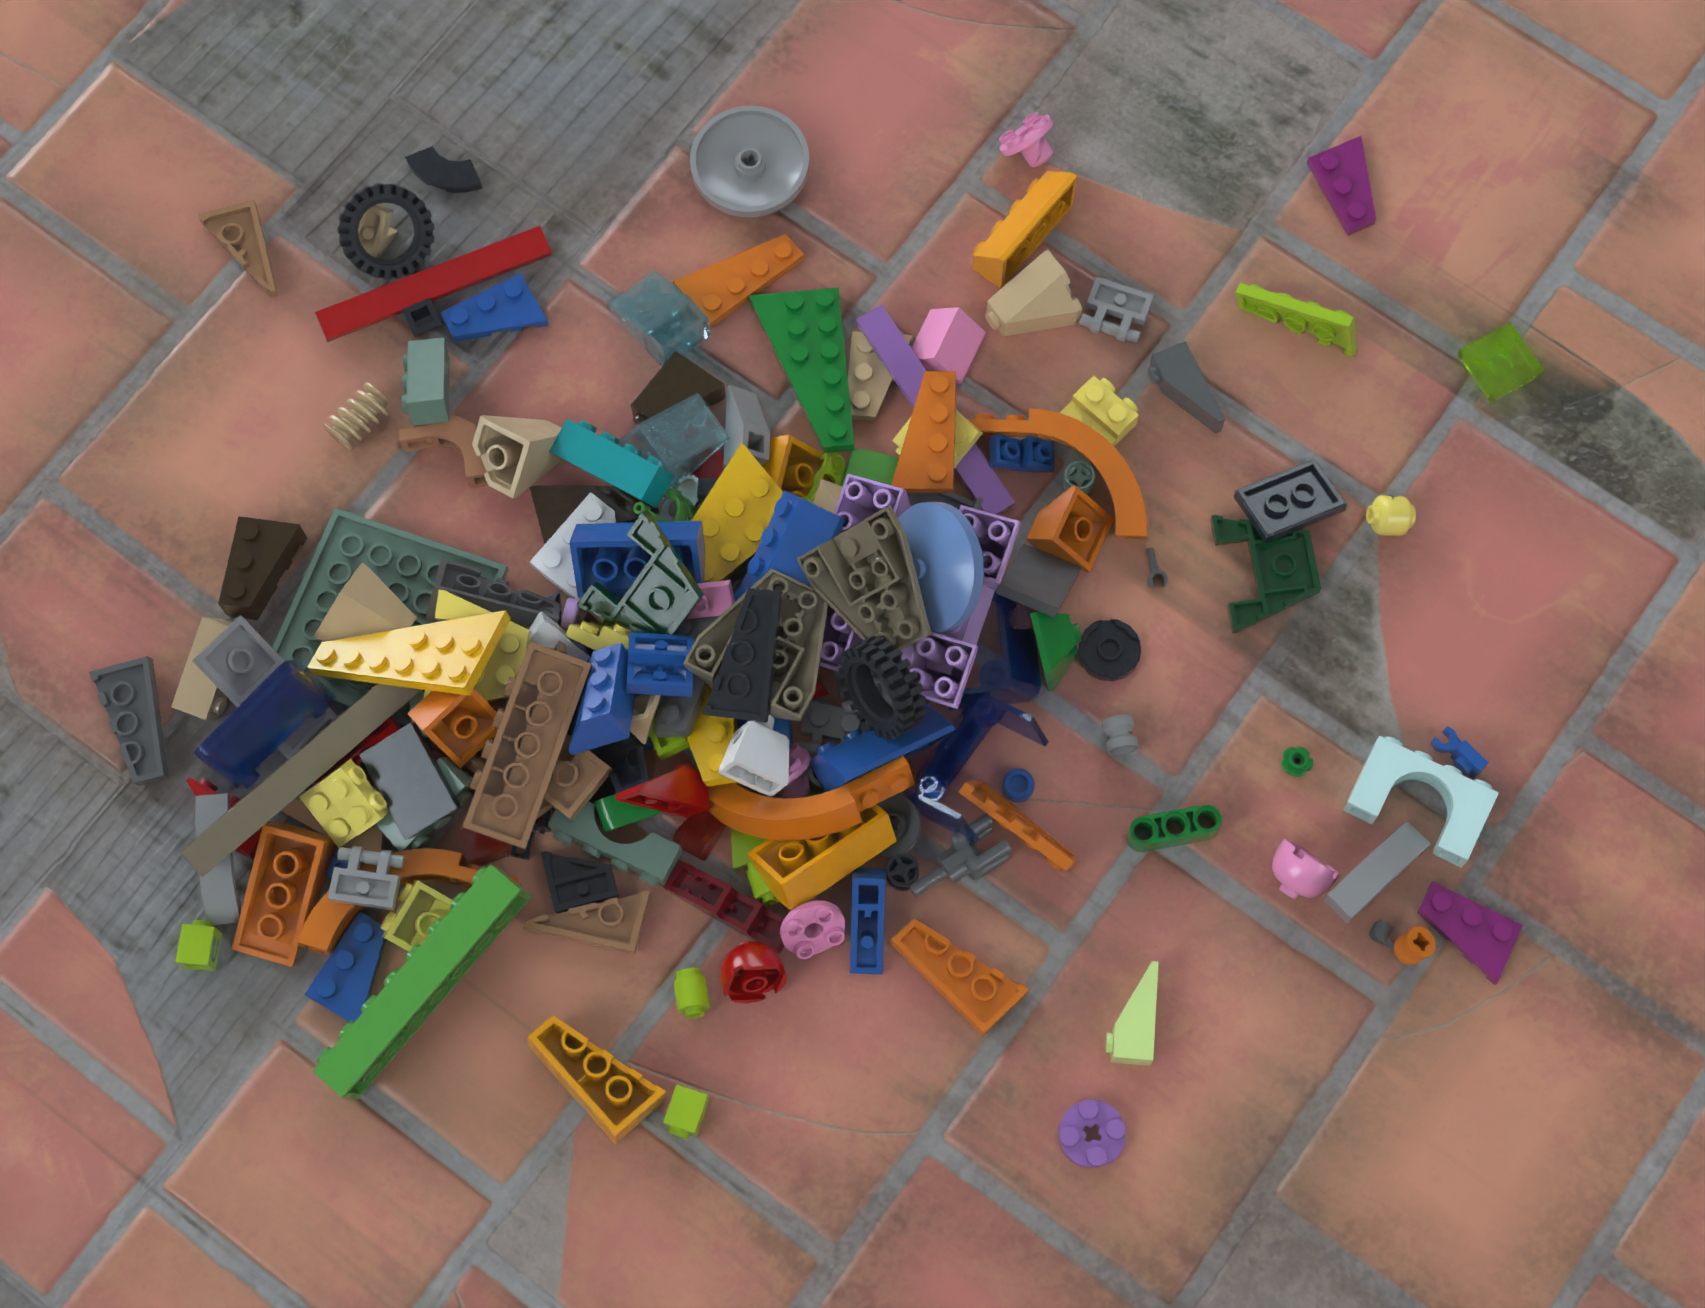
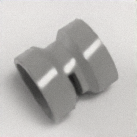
(1120, 735)

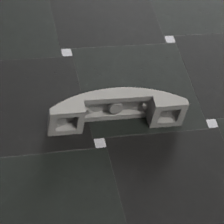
(218, 885)

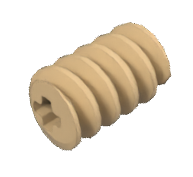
(357, 415)

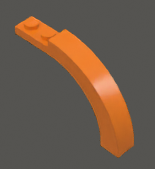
(1125, 491)
(810, 815)
(331, 919)

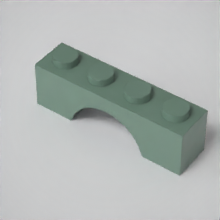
(650, 857)

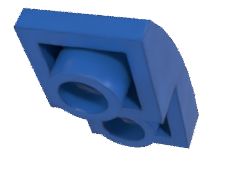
(1021, 455)

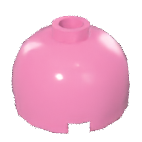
(1301, 871)

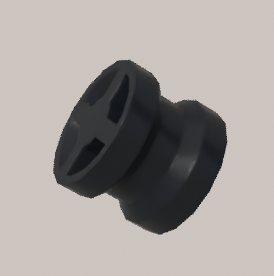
(901, 865)

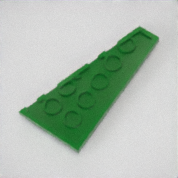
(811, 350)

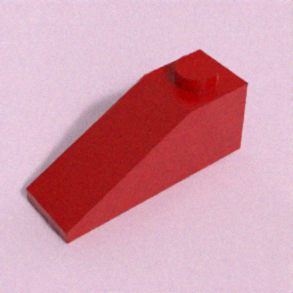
(674, 793)

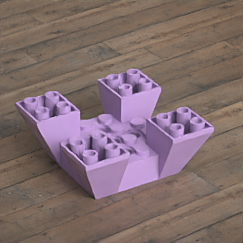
(944, 657)

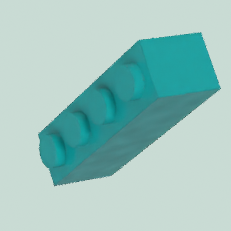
(612, 463)

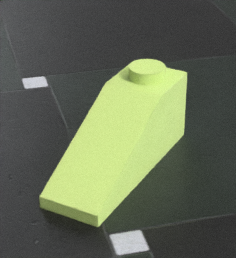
(1135, 1028)

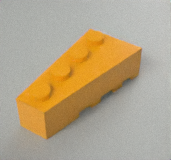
(601, 1084)

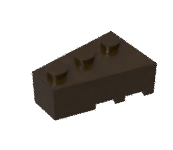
(256, 564)

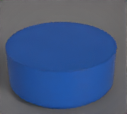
(1018, 785)

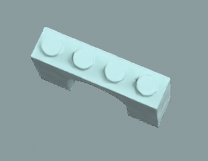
(1465, 799)

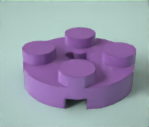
(1091, 1114)

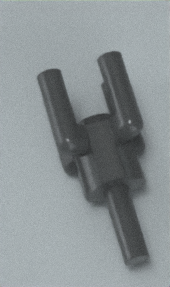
(965, 858)

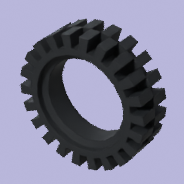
(420, 243)
(897, 678)

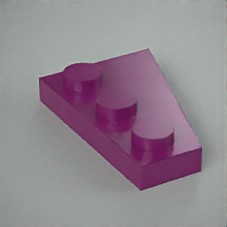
(1346, 184)
(1475, 930)

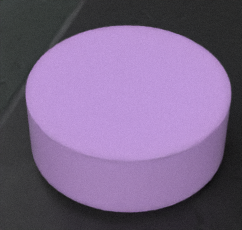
(570, 613)

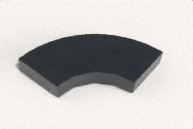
(444, 173)

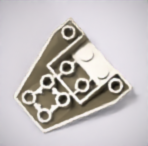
(871, 580)
(797, 647)

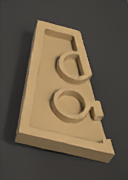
(867, 379)

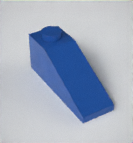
(867, 921)

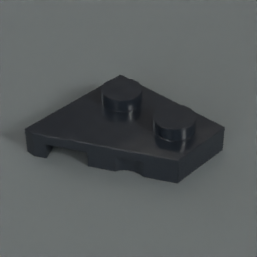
(577, 881)

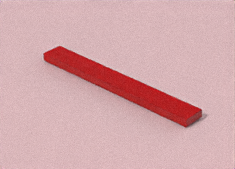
(433, 283)

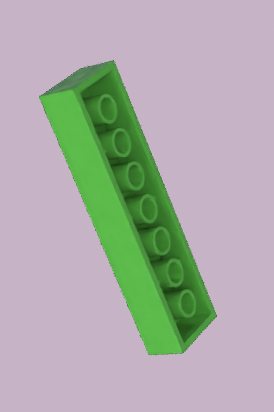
(421, 983)

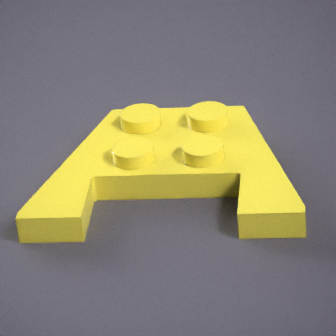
(507, 655)

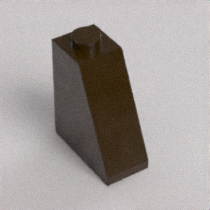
(674, 383)

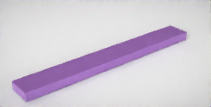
(908, 374)

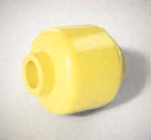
(1391, 515)

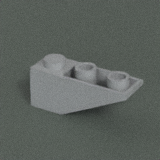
(745, 425)

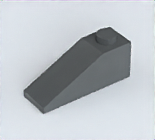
(1184, 384)

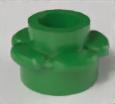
(1291, 767)

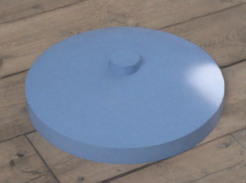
(945, 562)

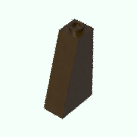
(557, 503)

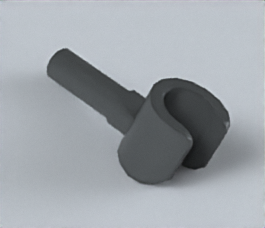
(1154, 569)
(1380, 934)

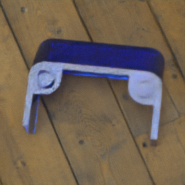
(1016, 675)
(264, 723)
(956, 749)

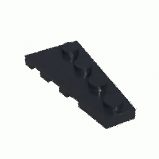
(748, 664)
(627, 762)

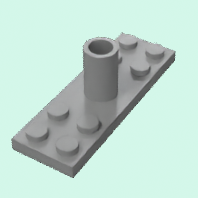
(239, 663)

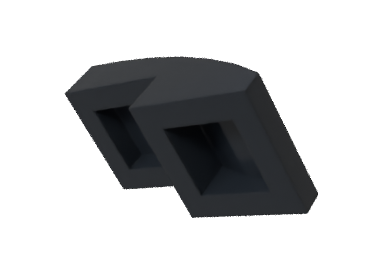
(422, 317)

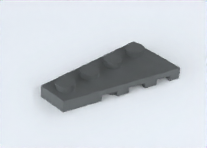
(678, 713)
(134, 714)

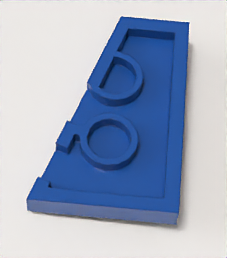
(350, 970)

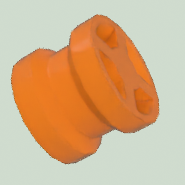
(1412, 953)

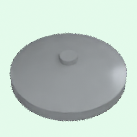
(749, 161)

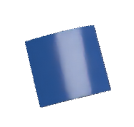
(657, 664)

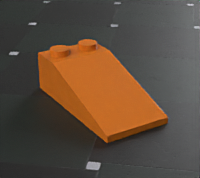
(282, 891)

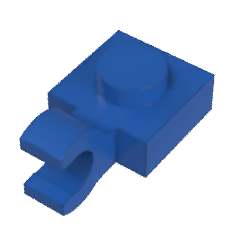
(1463, 754)

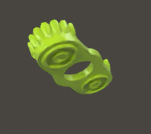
(833, 466)

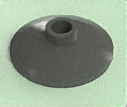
(906, 813)

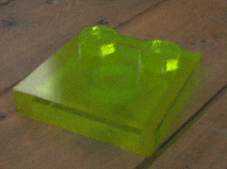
(1500, 362)

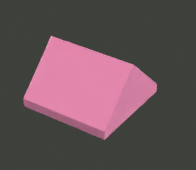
(948, 341)

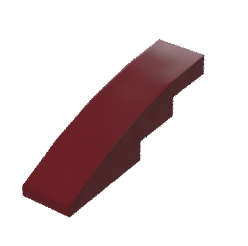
(726, 904)

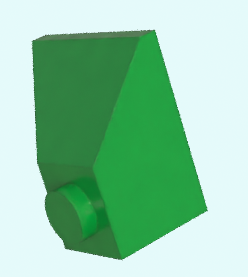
(1056, 644)

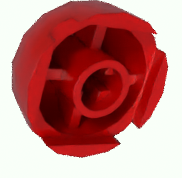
(750, 971)

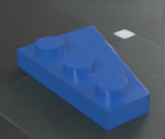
(497, 309)

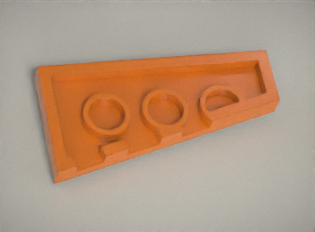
(728, 283)
(929, 444)
(1016, 821)
(967, 984)

